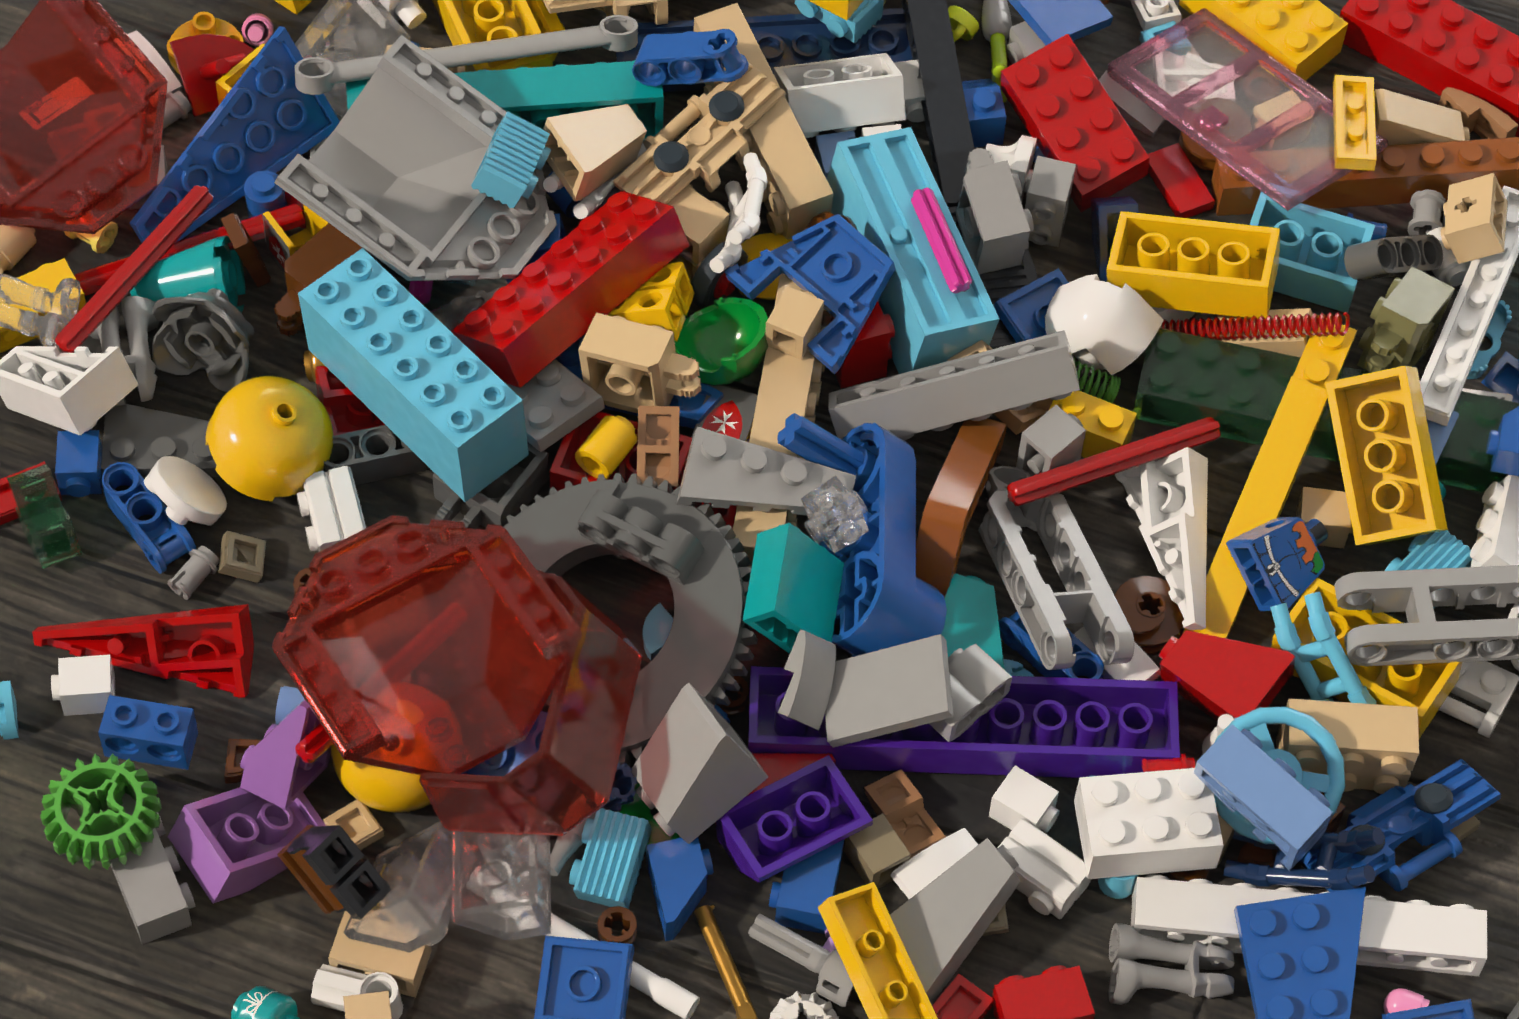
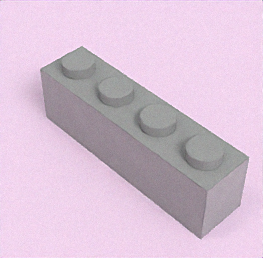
(150, 886)

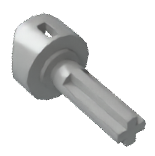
(833, 977)

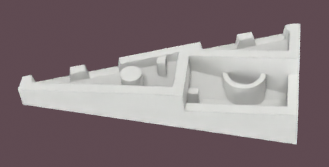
(1173, 520)

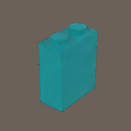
(792, 587)

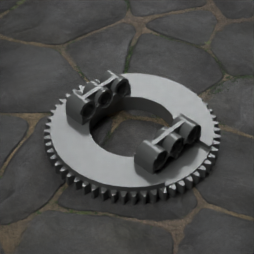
(676, 540)

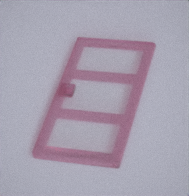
(1237, 105)

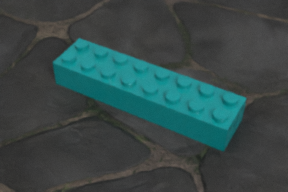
(561, 91)

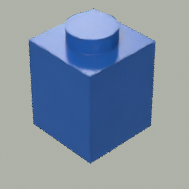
(79, 463)

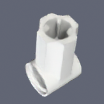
(334, 983)

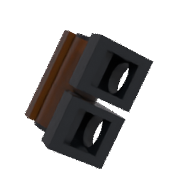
(333, 871)

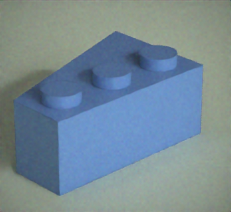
(1264, 793)

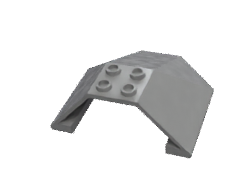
(404, 173)

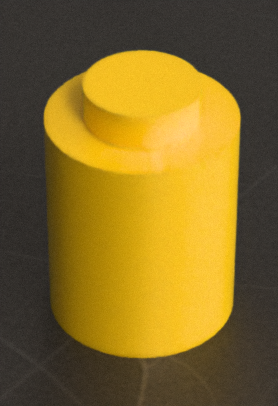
(606, 446)

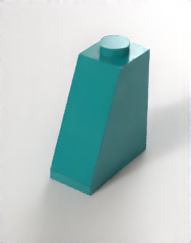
(972, 617)

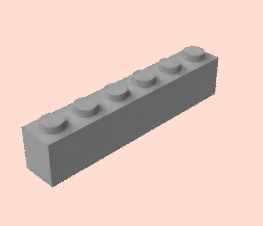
(960, 389)

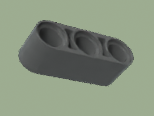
(1393, 256)
(357, 451)

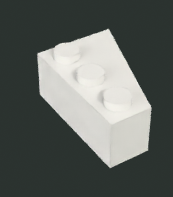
(64, 387)

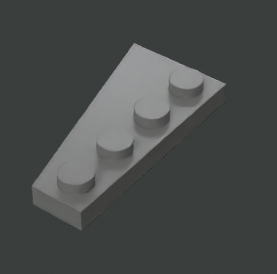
(746, 474)

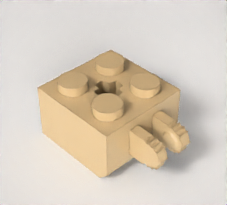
(635, 364)

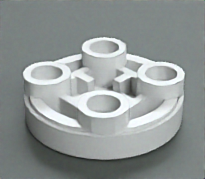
(186, 491)

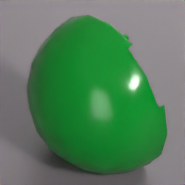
(725, 340)

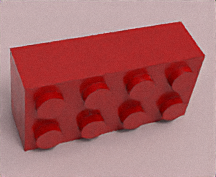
(1075, 120)

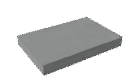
(889, 691)

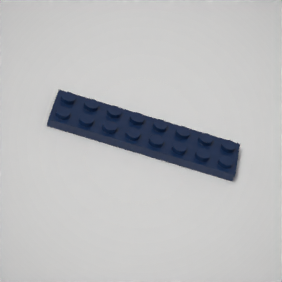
(798, 40)

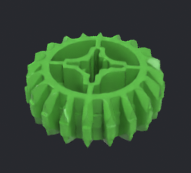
(108, 832)

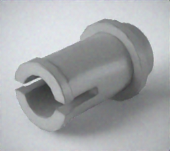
(176, 107)
(194, 571)

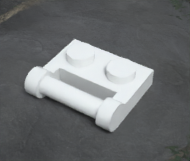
(1486, 687)

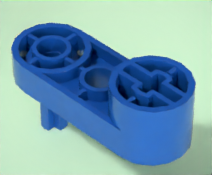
(879, 589)

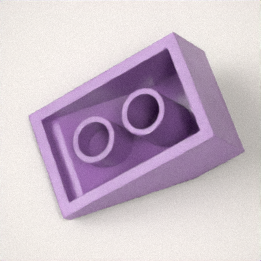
(273, 766)
(236, 839)

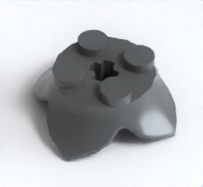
(202, 334)

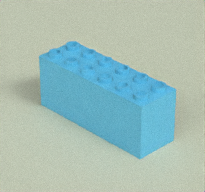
(874, 187)
(414, 374)

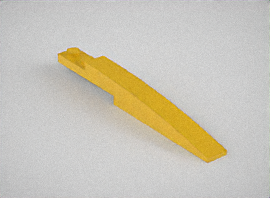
(1274, 470)

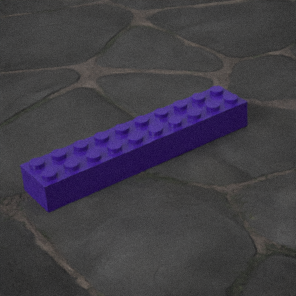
(1039, 726)

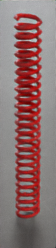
(1262, 325)

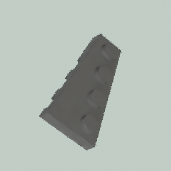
(146, 435)

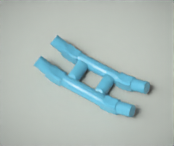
(1326, 645)

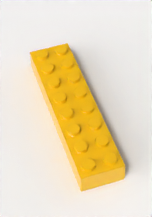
(875, 955)

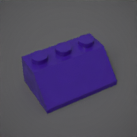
(791, 820)

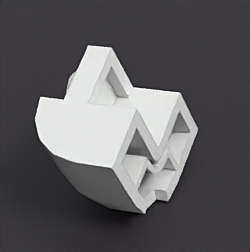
(1102, 322)

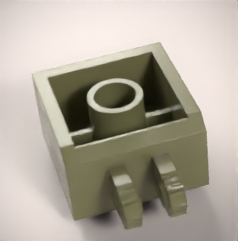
(1404, 322)

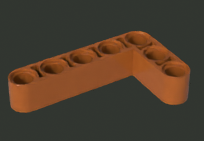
(955, 499)

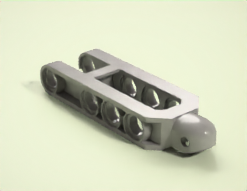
(1041, 610)
(1423, 638)

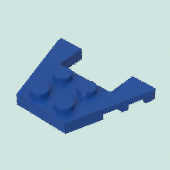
(834, 266)

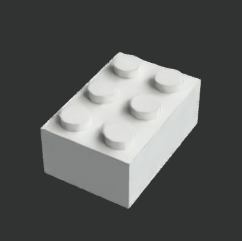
(843, 93)
(1147, 823)

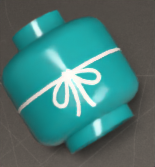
(264, 1004)

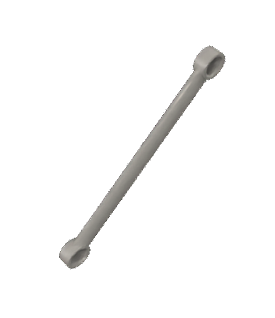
(614, 33)

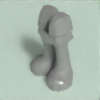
(138, 321)
(1129, 976)

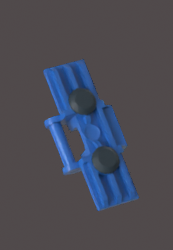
(1416, 812)

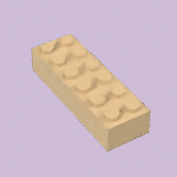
(795, 180)

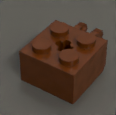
(307, 265)

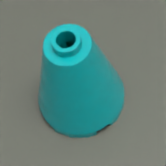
(195, 271)

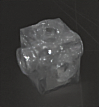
(835, 515)

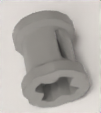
(1426, 212)

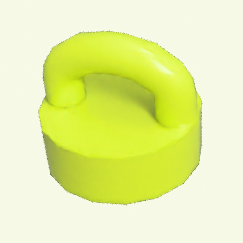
(962, 23)

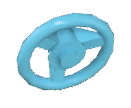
(1331, 784)

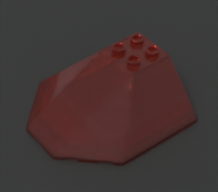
(76, 120)
(425, 644)

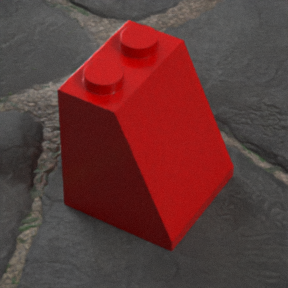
(1225, 673)

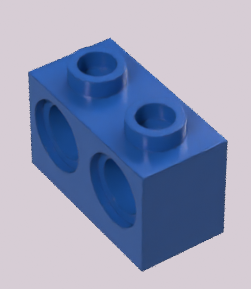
(148, 732)

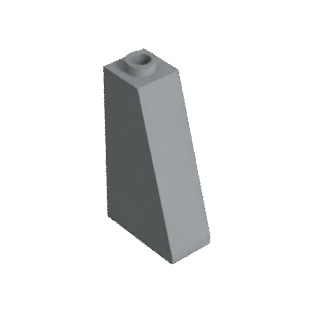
(953, 913)

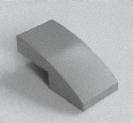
(811, 684)

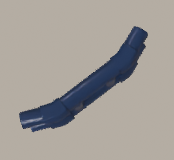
(1323, 875)

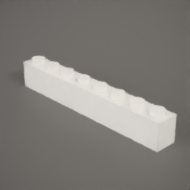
(1391, 932)

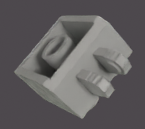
(992, 214)

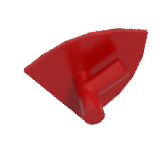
(204, 61)

